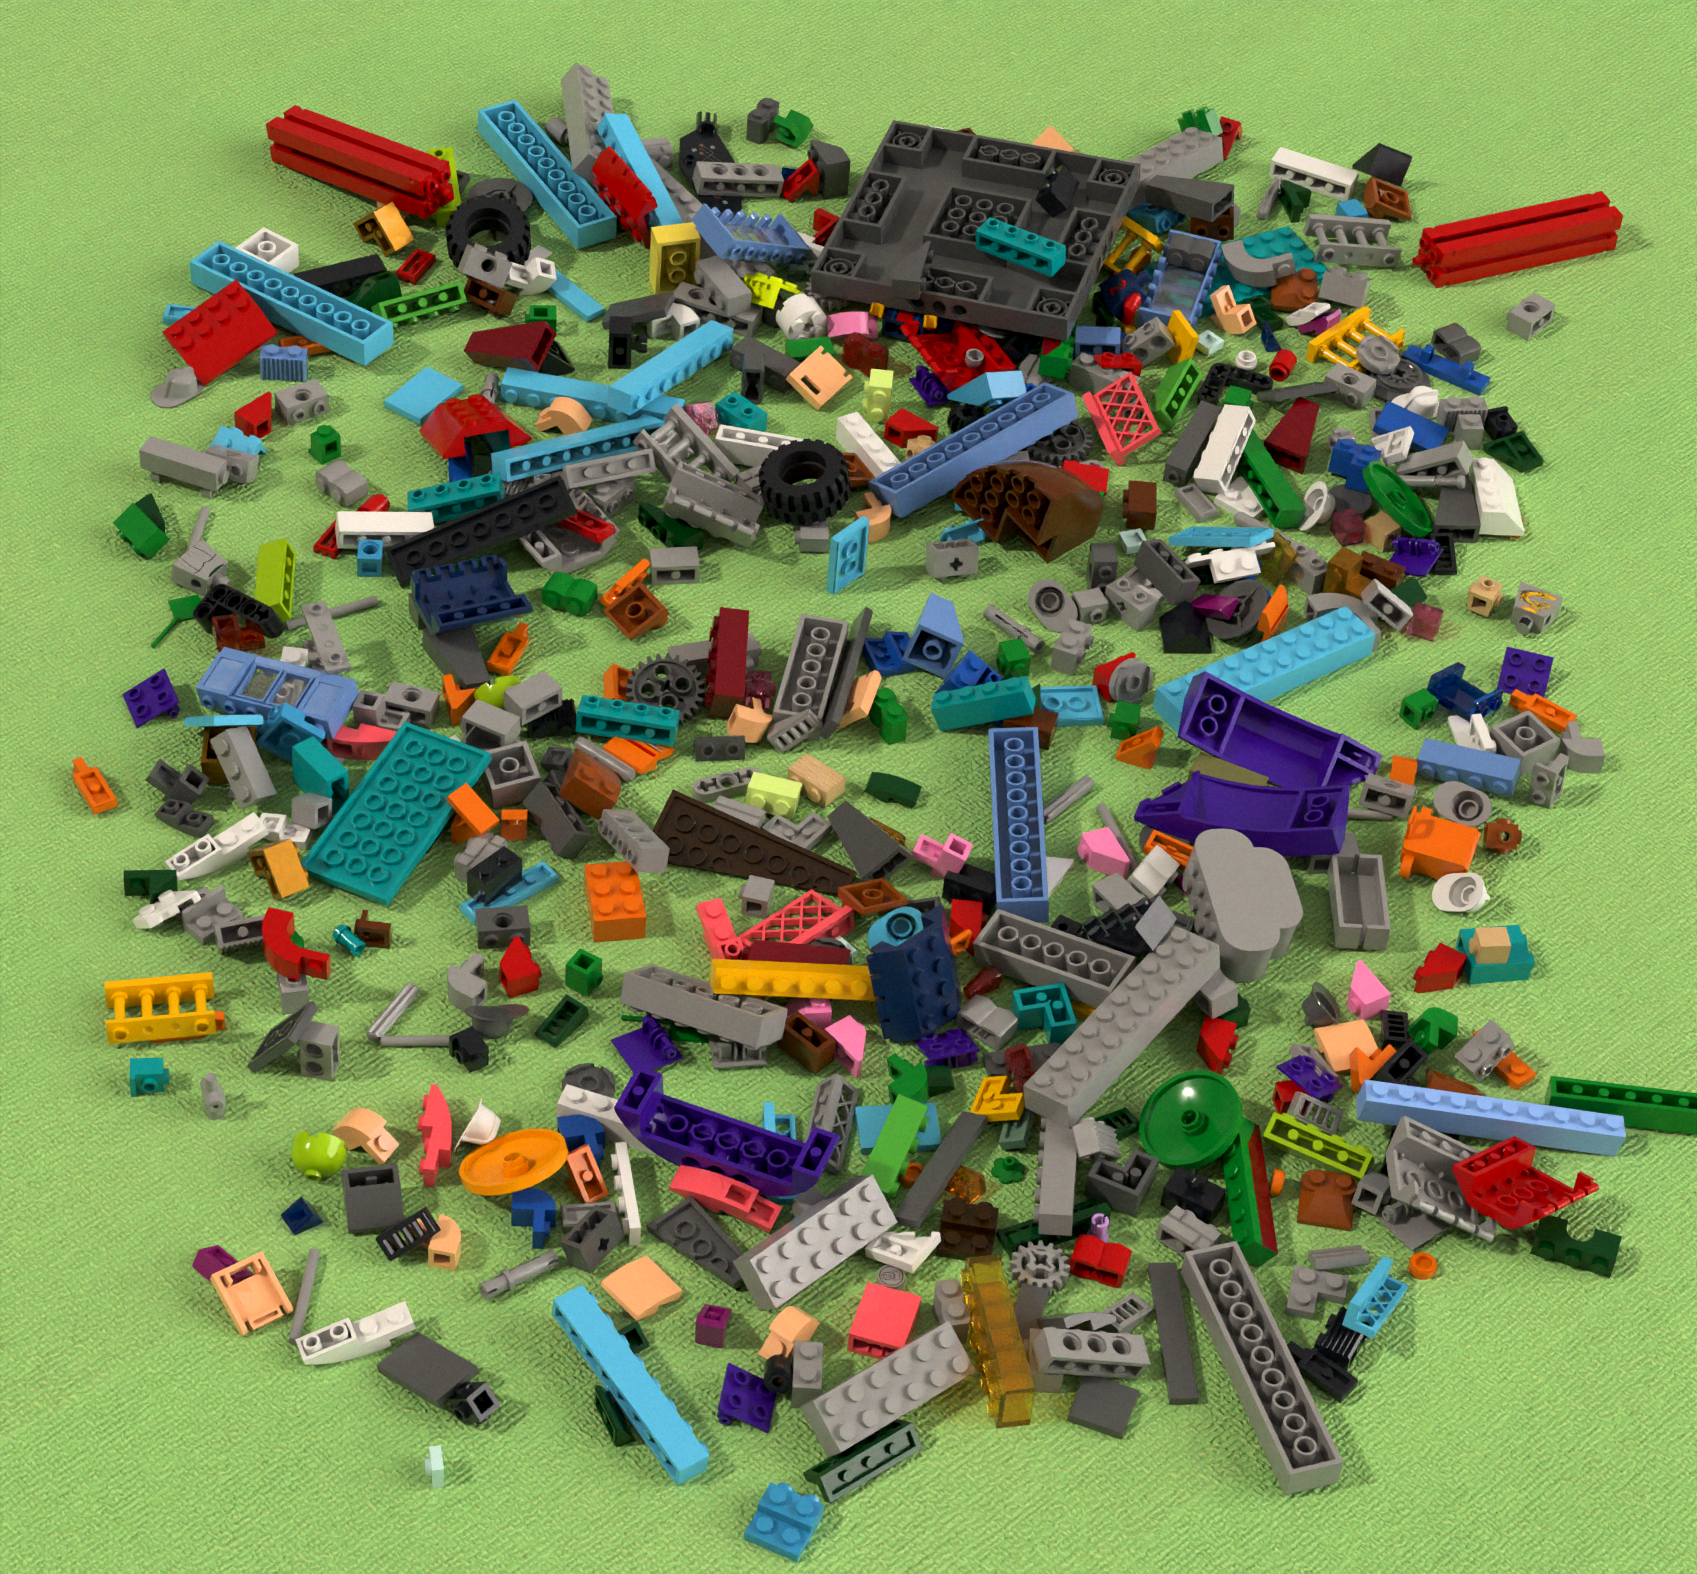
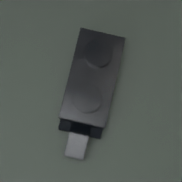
(1323, 1372)

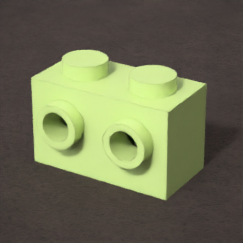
(879, 395)
(773, 794)

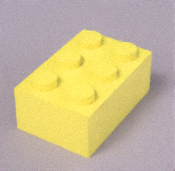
(673, 256)

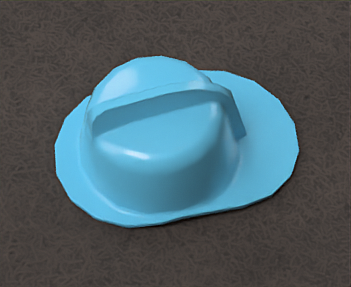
(895, 927)

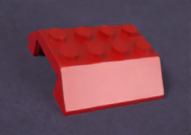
(624, 194)
(220, 332)
(947, 352)
(465, 418)
(1510, 1190)

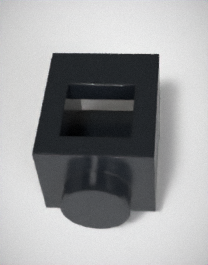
(1499, 423)
(469, 1049)

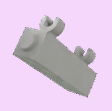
(183, 464)
(698, 652)

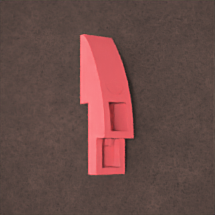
(359, 744)
(718, 930)
(436, 1135)
(725, 1194)

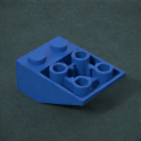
(970, 672)

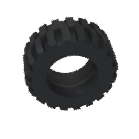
(489, 214)
(804, 502)

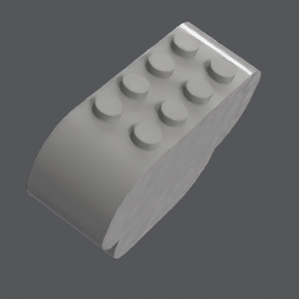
(1241, 901)

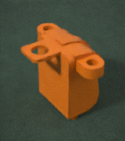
(1436, 846)

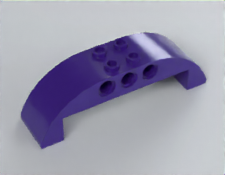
(721, 1143)

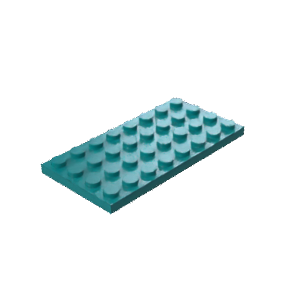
(1259, 246)
(394, 813)

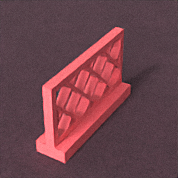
(1115, 439)
(835, 925)

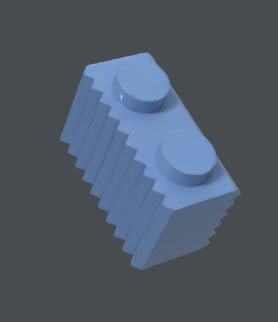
(1097, 340)
(283, 363)

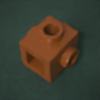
(1493, 832)

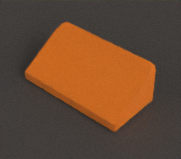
(614, 682)

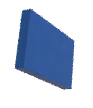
(1426, 432)

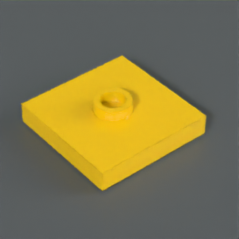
(1184, 338)

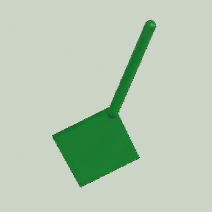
(182, 610)

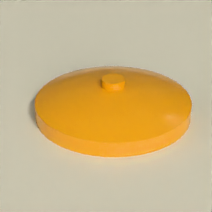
(513, 1162)

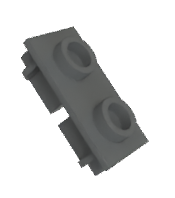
(719, 748)

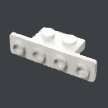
(1231, 564)
(1472, 734)

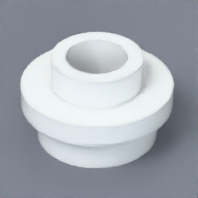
(1246, 360)

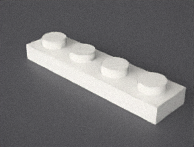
(627, 1202)

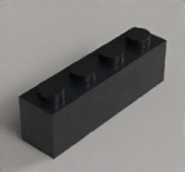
(344, 277)

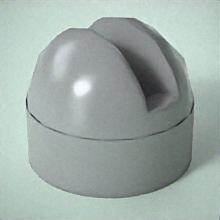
(974, 358)

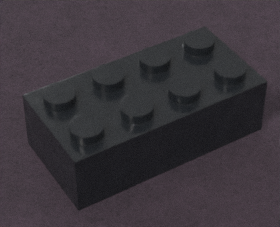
(1132, 928)

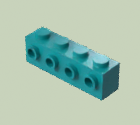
(1020, 247)
(457, 497)
(983, 703)
(627, 720)

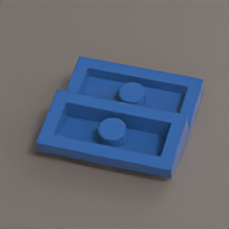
(887, 653)

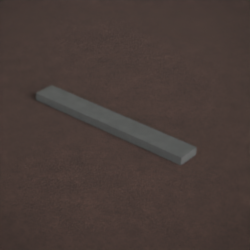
(846, 673)

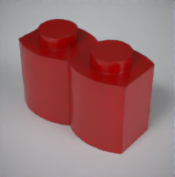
(1100, 1260)

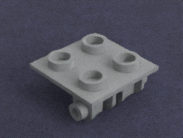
(734, 1055)
(1409, 1224)

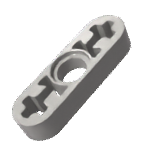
(739, 778)

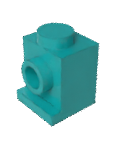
(147, 1075)

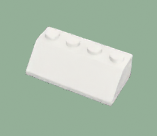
(1495, 498)

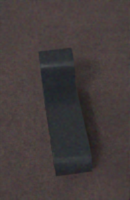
(249, 612)

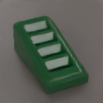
(566, 1004)
(1117, 1116)

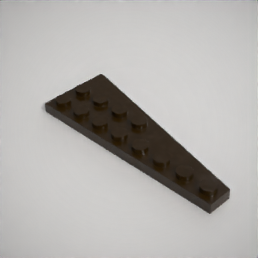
(723, 844)

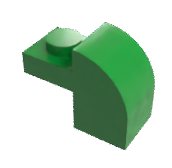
(793, 129)
(1434, 1029)
(909, 1080)

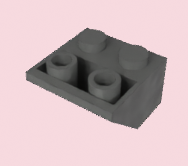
(833, 168)
(372, 1198)

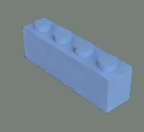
(1469, 766)

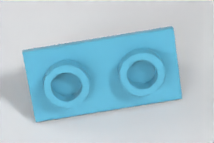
(966, 531)

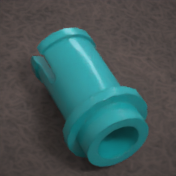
(343, 935)

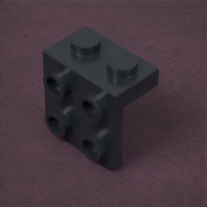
(971, 885)

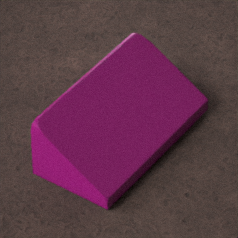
(1215, 606)
(214, 1259)

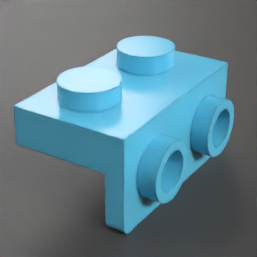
(234, 439)

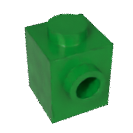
(1239, 397)
(1013, 656)
(1124, 720)
(583, 972)

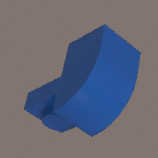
(583, 1130)
(534, 1209)

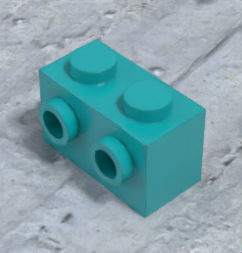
(739, 412)

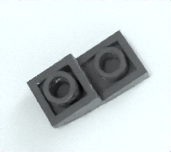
(181, 817)

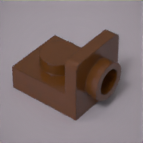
(373, 933)

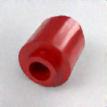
(1282, 365)
(375, 503)

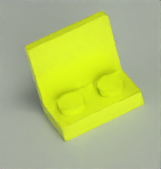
(766, 290)

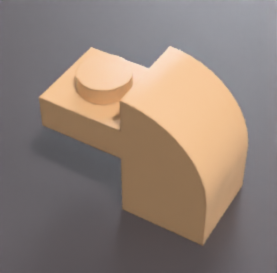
(1228, 315)
(566, 414)
(878, 516)
(749, 721)
(366, 1129)
(444, 1246)
(788, 1326)

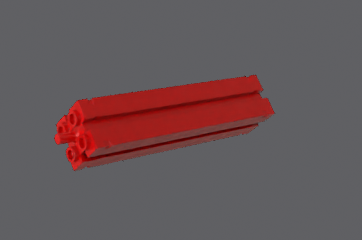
(360, 161)
(1518, 239)

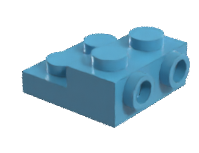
(1155, 218)
(284, 730)
(784, 1521)

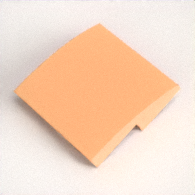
(1341, 1039)
(641, 1287)

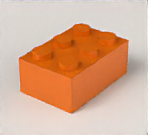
(614, 902)

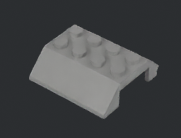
(713, 505)
(565, 550)
(1423, 1176)

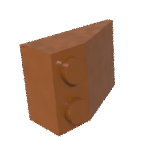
(590, 785)

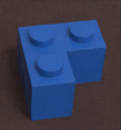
(1350, 459)

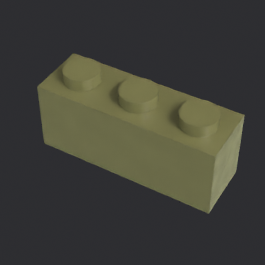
(1227, 771)

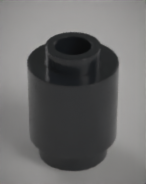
(778, 1373)

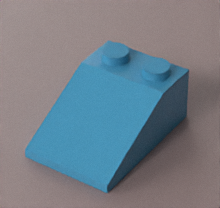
(991, 389)

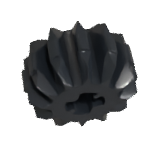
(963, 416)

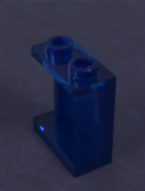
(1462, 696)

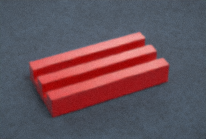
(419, 267)
(331, 548)

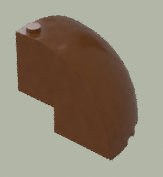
(1035, 500)

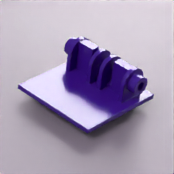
(930, 387)
(1415, 555)
(1525, 672)
(152, 698)
(953, 1044)
(647, 1046)
(1305, 1077)
(745, 1399)

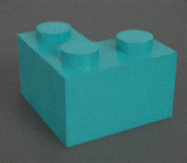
(1045, 1007)

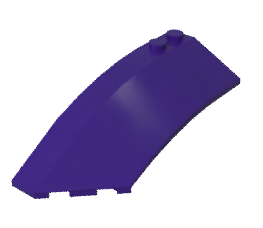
(1255, 733)
(1274, 818)

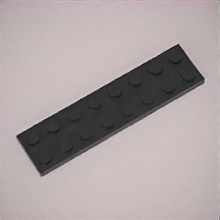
(483, 529)

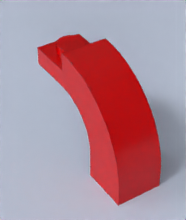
(286, 956)

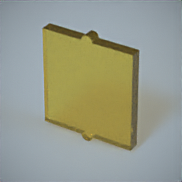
(1279, 560)

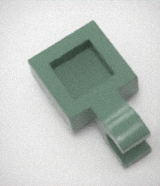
(801, 271)

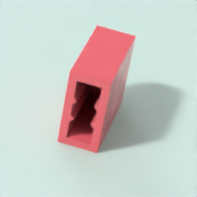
(883, 1321)

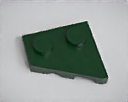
(1515, 451)

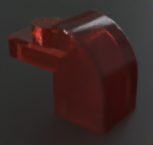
(230, 635)

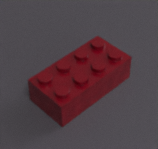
(726, 661)

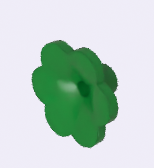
(1008, 1170)

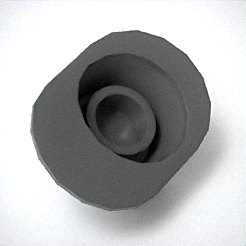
(1320, 1007)
(494, 1021)

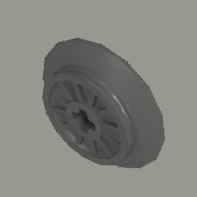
(504, 188)
(1400, 381)
(1253, 600)

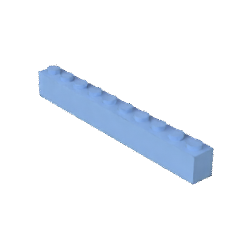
(1491, 1117)

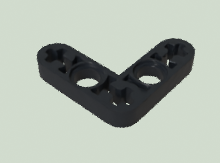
(1229, 377)

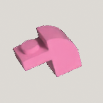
(845, 323)
(942, 857)

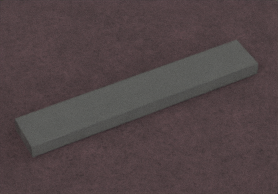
(940, 1169)
(1172, 1333)

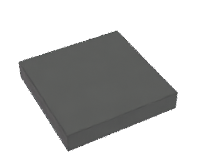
(1103, 1406)

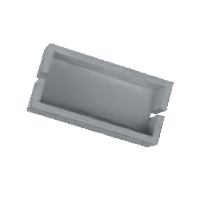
(1358, 902)

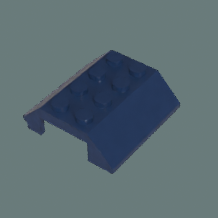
(466, 597)
(916, 981)

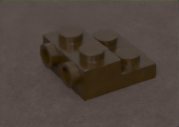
(967, 1229)

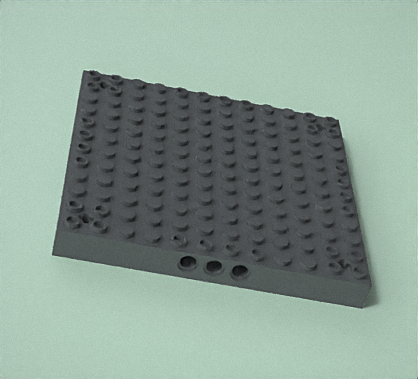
(941, 190)

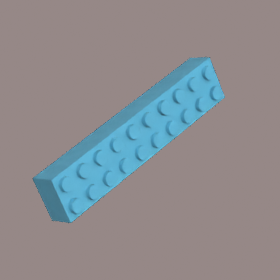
(547, 174)
(295, 303)
(1279, 662)

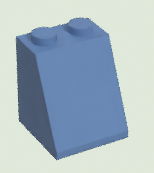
(935, 637)

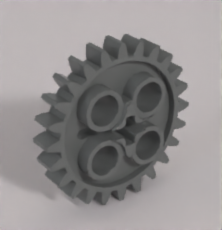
(1065, 443)
(665, 689)

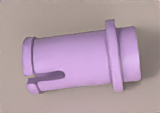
(1099, 1228)

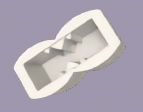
(1154, 872)

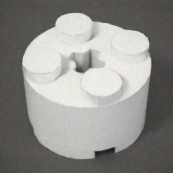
(801, 318)

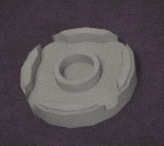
(1378, 354)
(1130, 681)

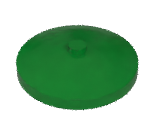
(1397, 499)
(1191, 1119)

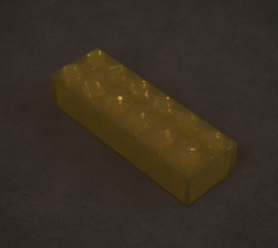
(997, 1342)

